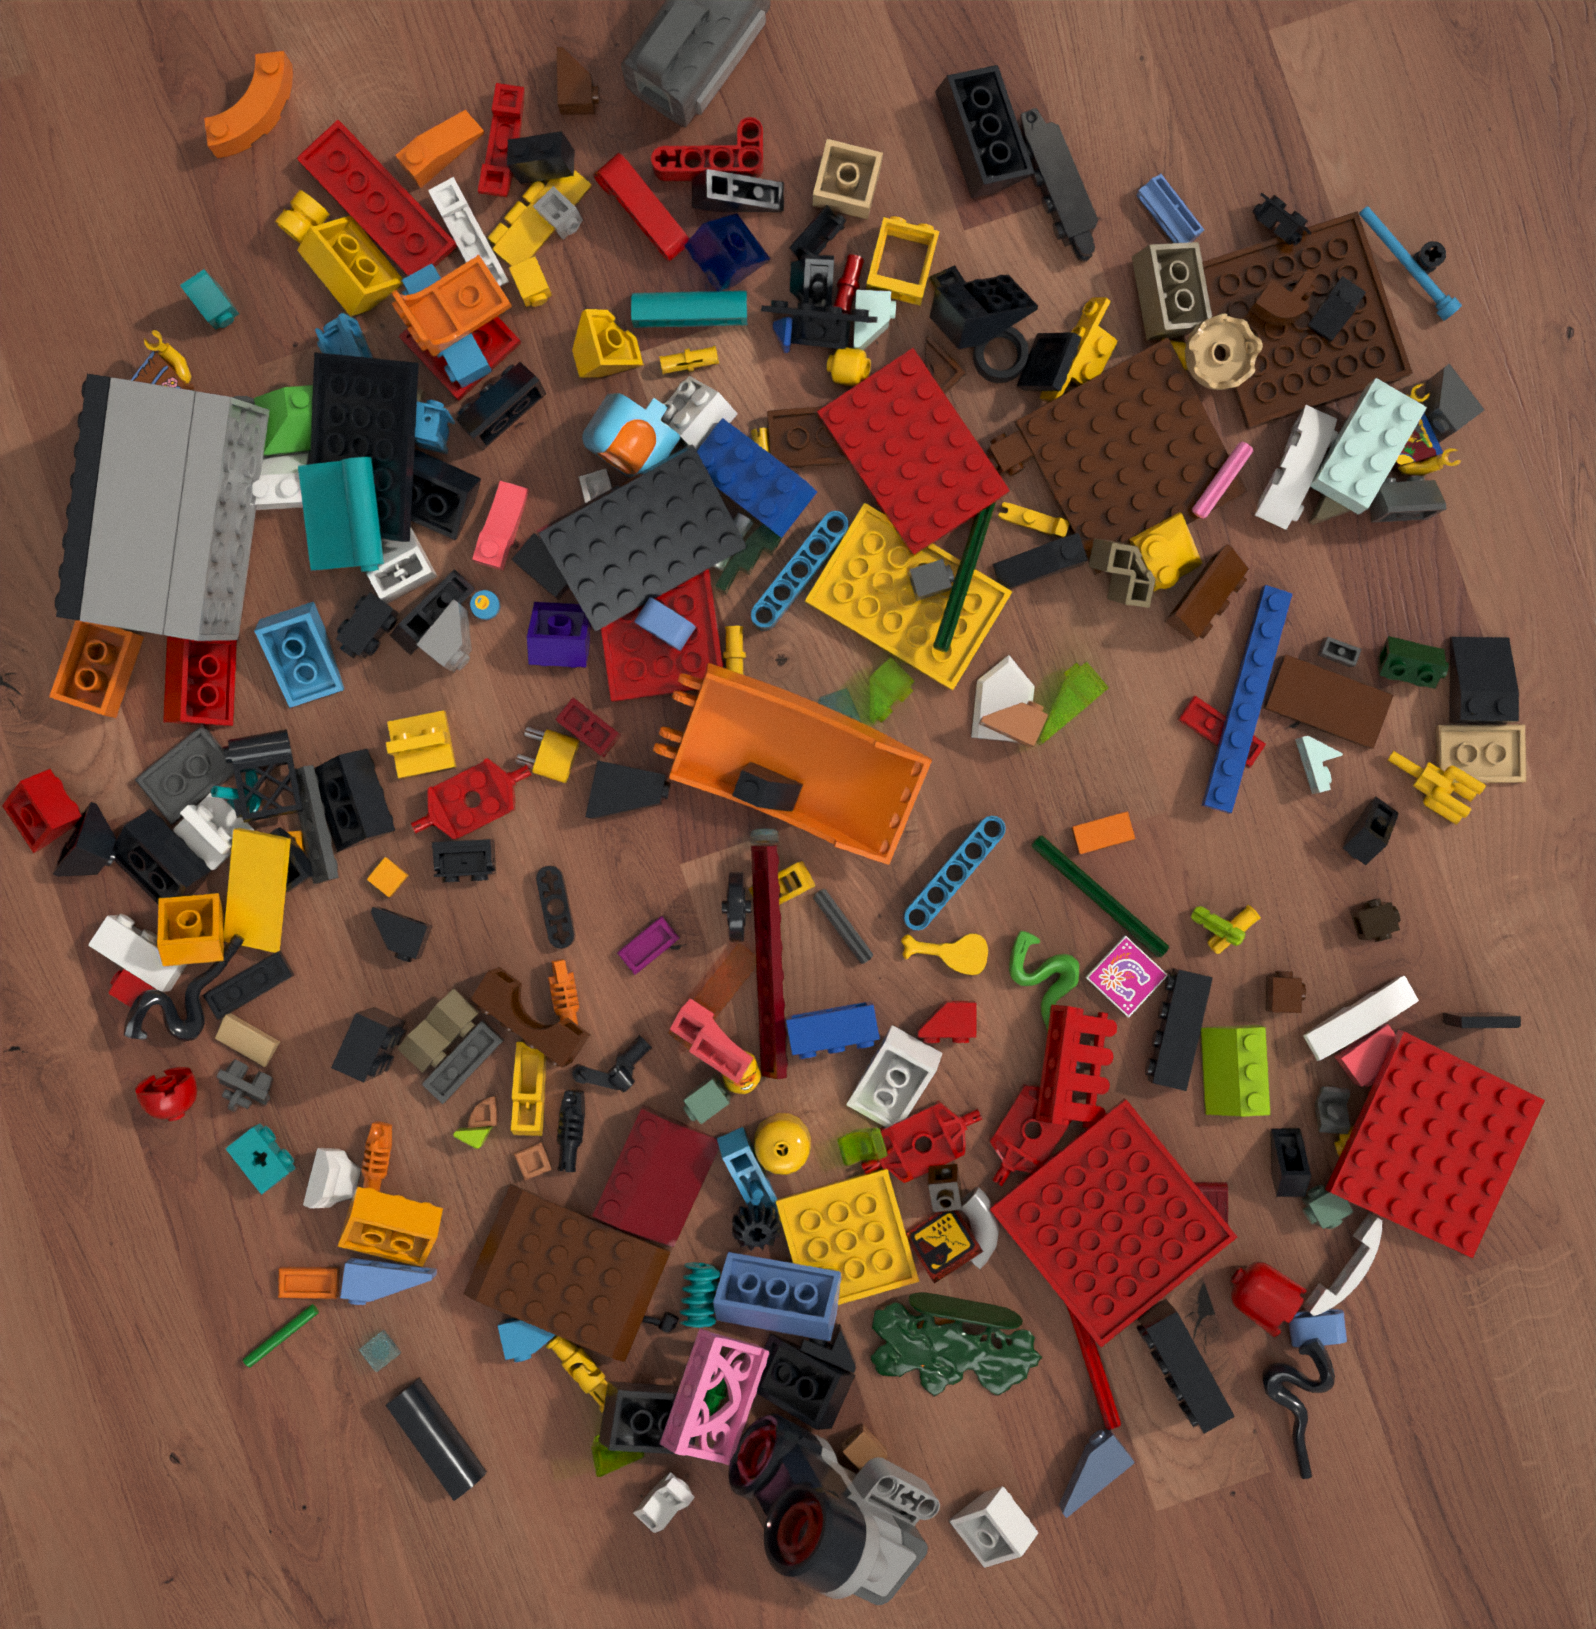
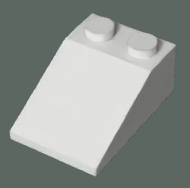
(894, 1078)

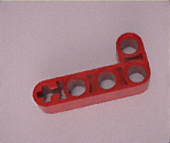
(709, 154)
(642, 205)

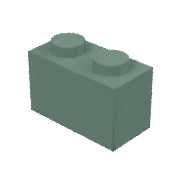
(706, 1100)

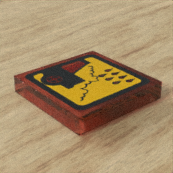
(943, 1244)

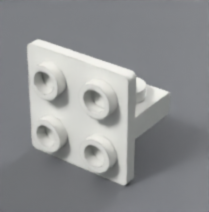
(209, 829)

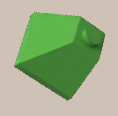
(288, 419)

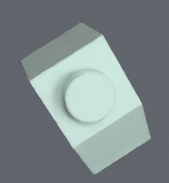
(879, 305)

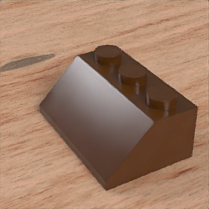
(1208, 594)

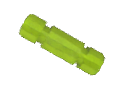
(1218, 926)

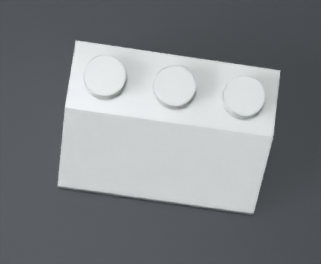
(280, 481)

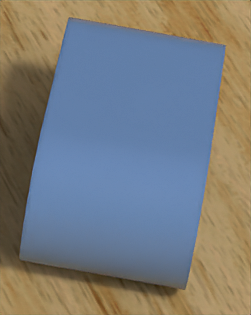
(665, 624)
(1327, 1327)

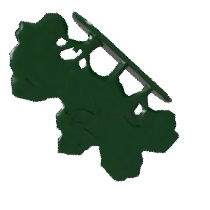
(947, 1348)

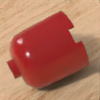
(1266, 1296)

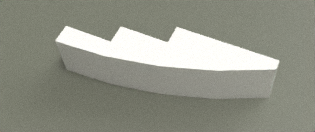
(1360, 1018)

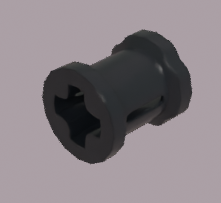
(1436, 255)

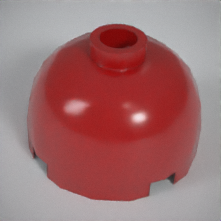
(168, 1095)

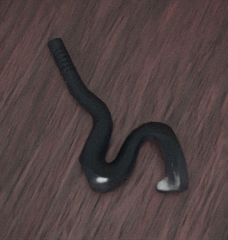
(180, 1029)
(1273, 1380)

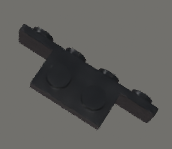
(817, 327)

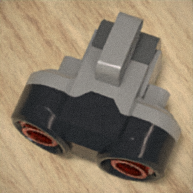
(826, 1522)

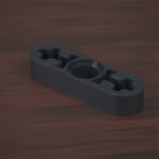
(542, 887)

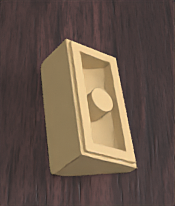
(247, 1039)

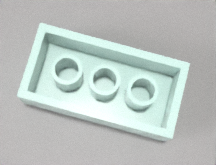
(1367, 446)

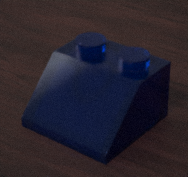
(726, 251)

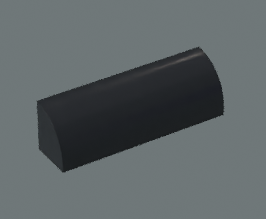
(436, 1439)

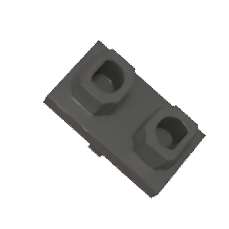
(233, 1079)

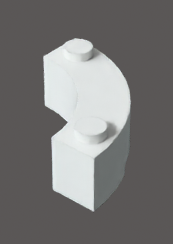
(1302, 457)

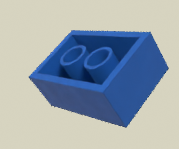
(832, 1029)

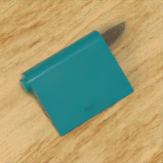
(341, 514)

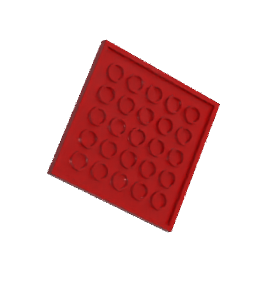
(1435, 1144)
(1113, 1222)

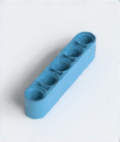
(801, 557)
(966, 865)

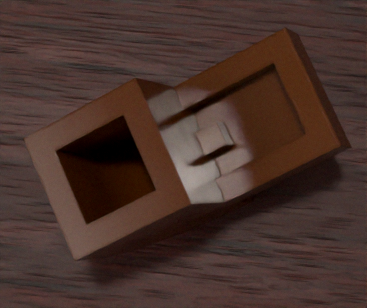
(1279, 305)

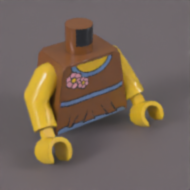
(164, 366)

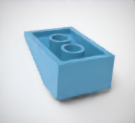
(299, 654)

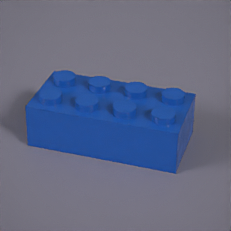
(754, 478)

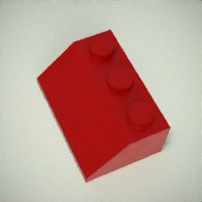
(199, 682)

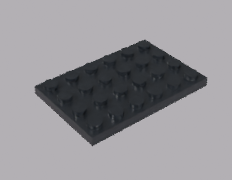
(369, 412)
(642, 537)

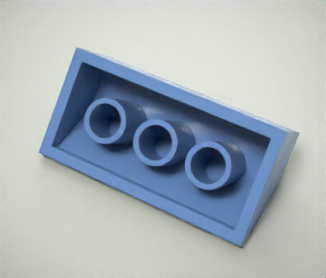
(778, 1296)

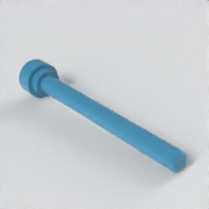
(1444, 304)

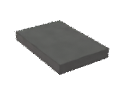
(186, 774)

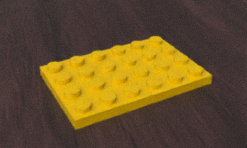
(872, 595)

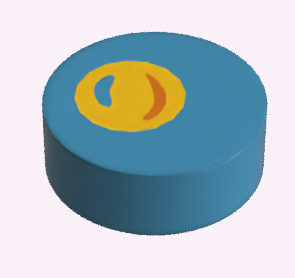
(485, 605)

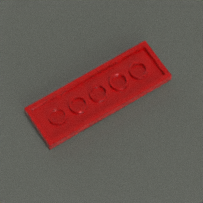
(376, 200)

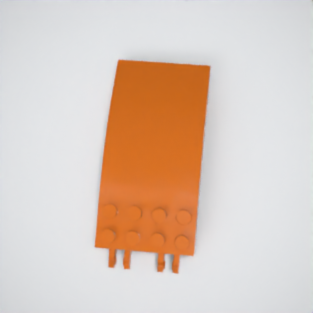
(852, 776)

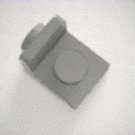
(559, 212)

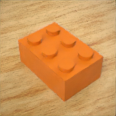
(96, 667)

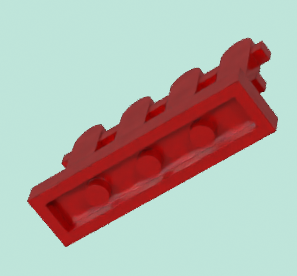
(1060, 1063)

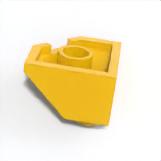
(603, 346)

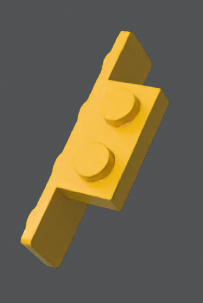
(1093, 348)

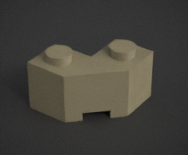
(1130, 578)
(438, 1031)

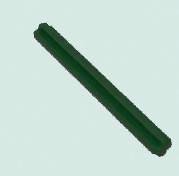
(963, 579)
(1100, 896)

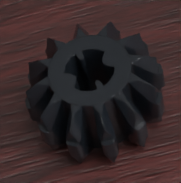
(756, 1225)

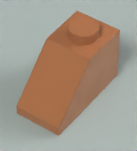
(1018, 722)

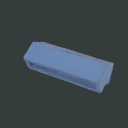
(1169, 211)

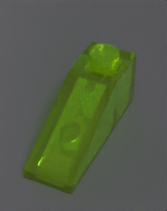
(1072, 697)

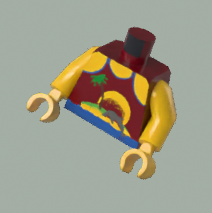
(1422, 449)

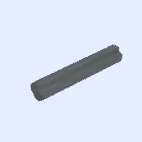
(843, 926)

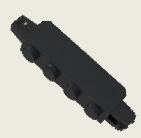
(1060, 184)

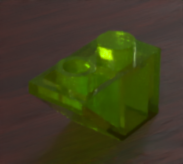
(885, 688)

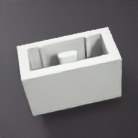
(695, 412)
(403, 569)

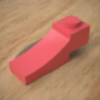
(501, 526)
(709, 1042)

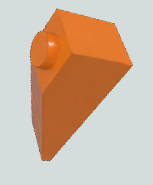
(438, 147)

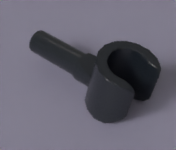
(666, 1324)

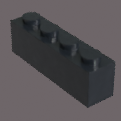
(1179, 1029)

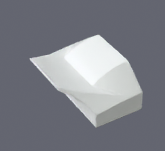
(331, 1179)

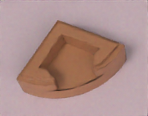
(484, 1113)

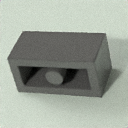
(1339, 652)

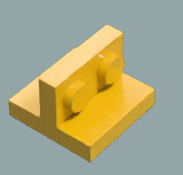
(421, 744)

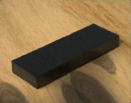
(248, 985)

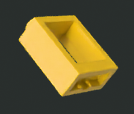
(900, 289)

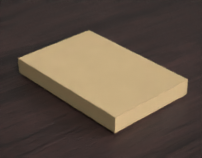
(1483, 751)

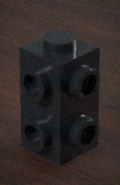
(366, 626)

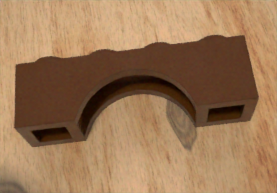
(501, 997)

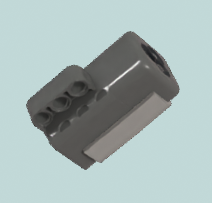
(691, 53)

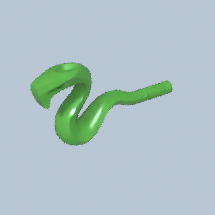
(1059, 963)

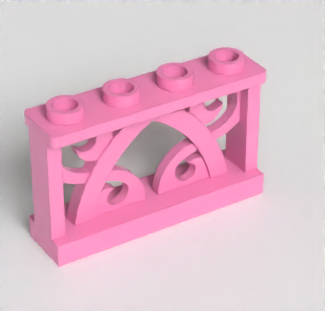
(732, 1417)

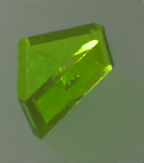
(609, 1461)

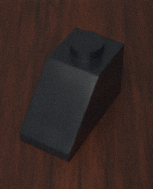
(767, 788)
(1371, 831)
(402, 933)
(1289, 1163)

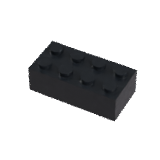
(1187, 1371)

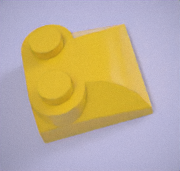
(1168, 551)

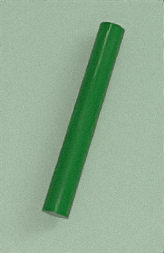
(280, 1336)

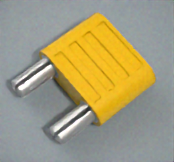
(554, 755)

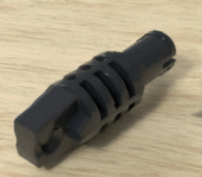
(570, 1129)

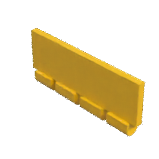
(527, 227)

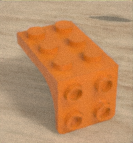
(452, 306)

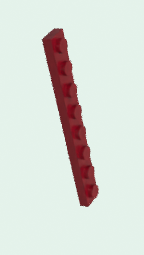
(769, 961)

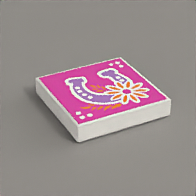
(1126, 976)

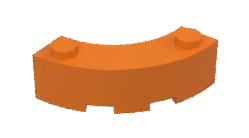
(257, 109)

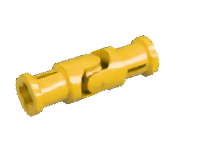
(586, 1374)

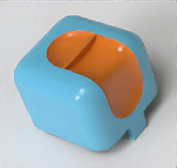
(629, 435)

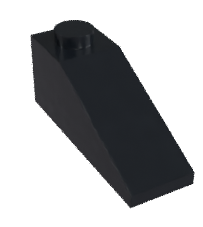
(736, 193)
(1041, 562)
(424, 615)

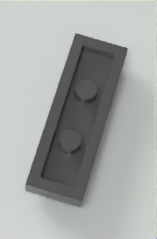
(463, 1062)

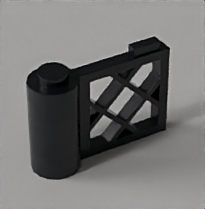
(259, 753)

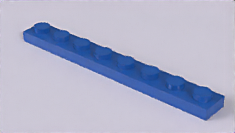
(1247, 699)

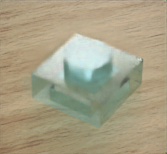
(379, 1350)

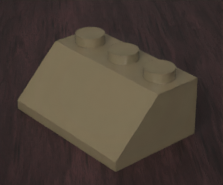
(1171, 289)

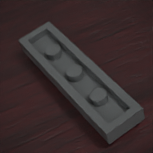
(314, 827)

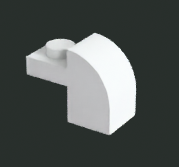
(664, 1502)

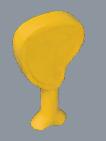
(964, 956)

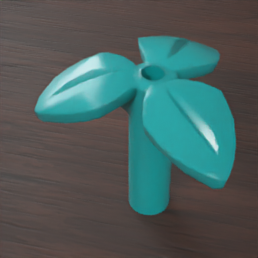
(232, 793)

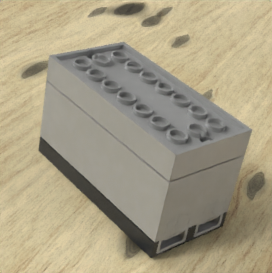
(161, 509)

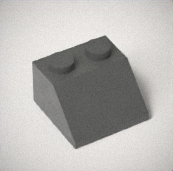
(1449, 404)
(1407, 500)

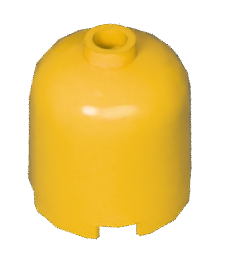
(786, 1130)

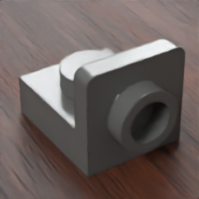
(1332, 1110)

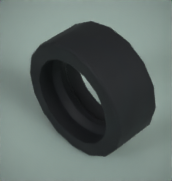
(1004, 375)

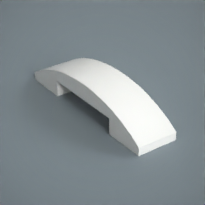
(464, 227)
(1323, 1299)

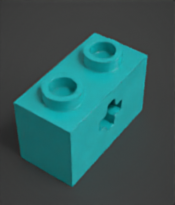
(250, 1147)

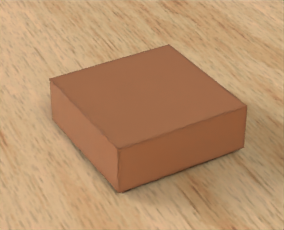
(533, 1161)

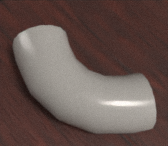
(983, 1223)

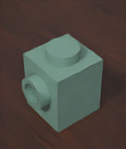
(1325, 1208)

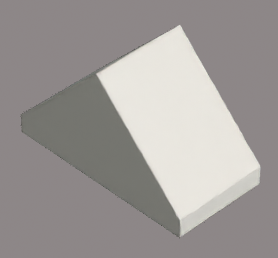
(595, 484)

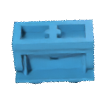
(343, 337)
(432, 426)

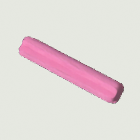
(1222, 480)

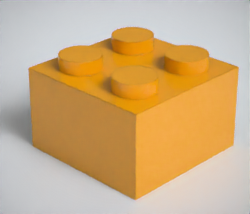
(190, 929)

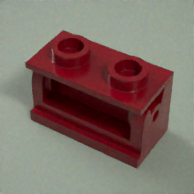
(588, 727)

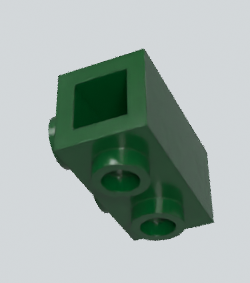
(1412, 662)

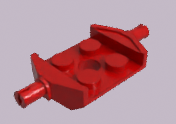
(448, 805)
(939, 1125)
(1012, 1144)

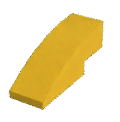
(528, 1091)

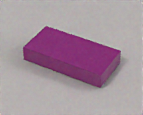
(648, 945)

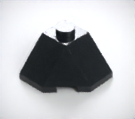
(88, 846)

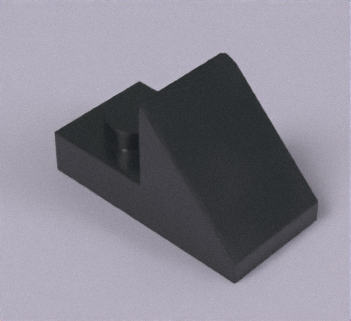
(1336, 309)
(836, 1353)

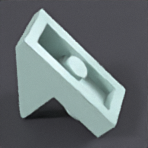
(1312, 755)

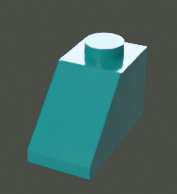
(210, 299)

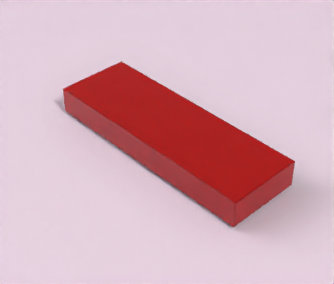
(1209, 724)

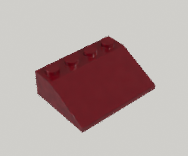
(657, 1177)

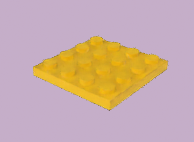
(851, 1230)

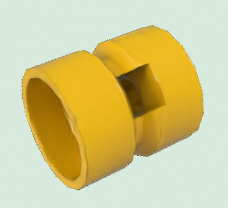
(304, 213)

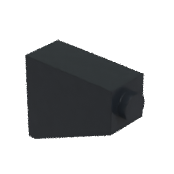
(624, 789)

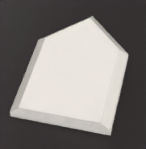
(997, 690)

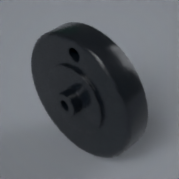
(736, 907)

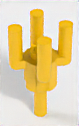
(1439, 786)

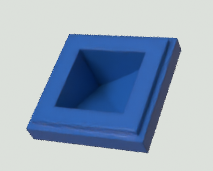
(783, 332)

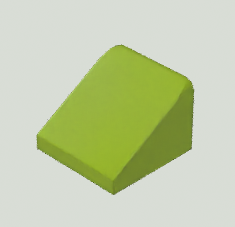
(473, 1136)

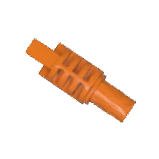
(563, 991)
(377, 1155)

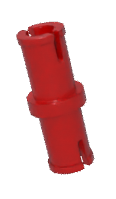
(849, 282)

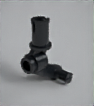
(620, 1075)

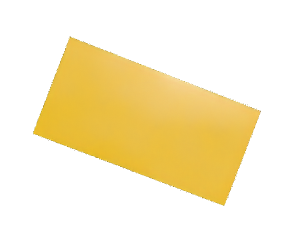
(257, 889)

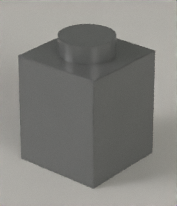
(931, 579)

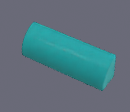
(689, 309)

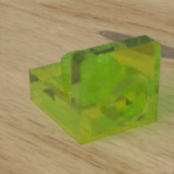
(862, 1145)

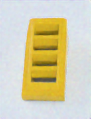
(804, 877)

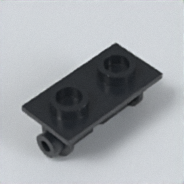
(1290, 225)
(818, 233)

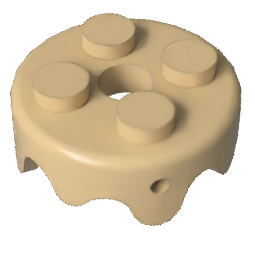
(1240, 349)

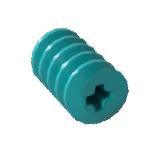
(701, 1295)

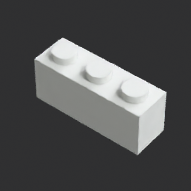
(135, 951)

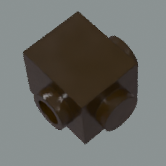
(1376, 920)
(945, 1188)

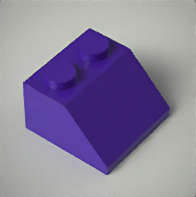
(558, 635)

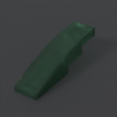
(746, 559)

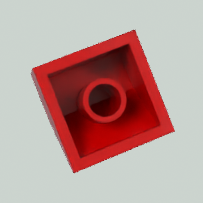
(41, 809)

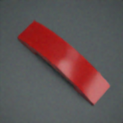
(505, 125)

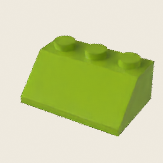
(1235, 1070)

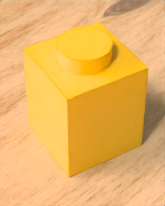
(531, 282)

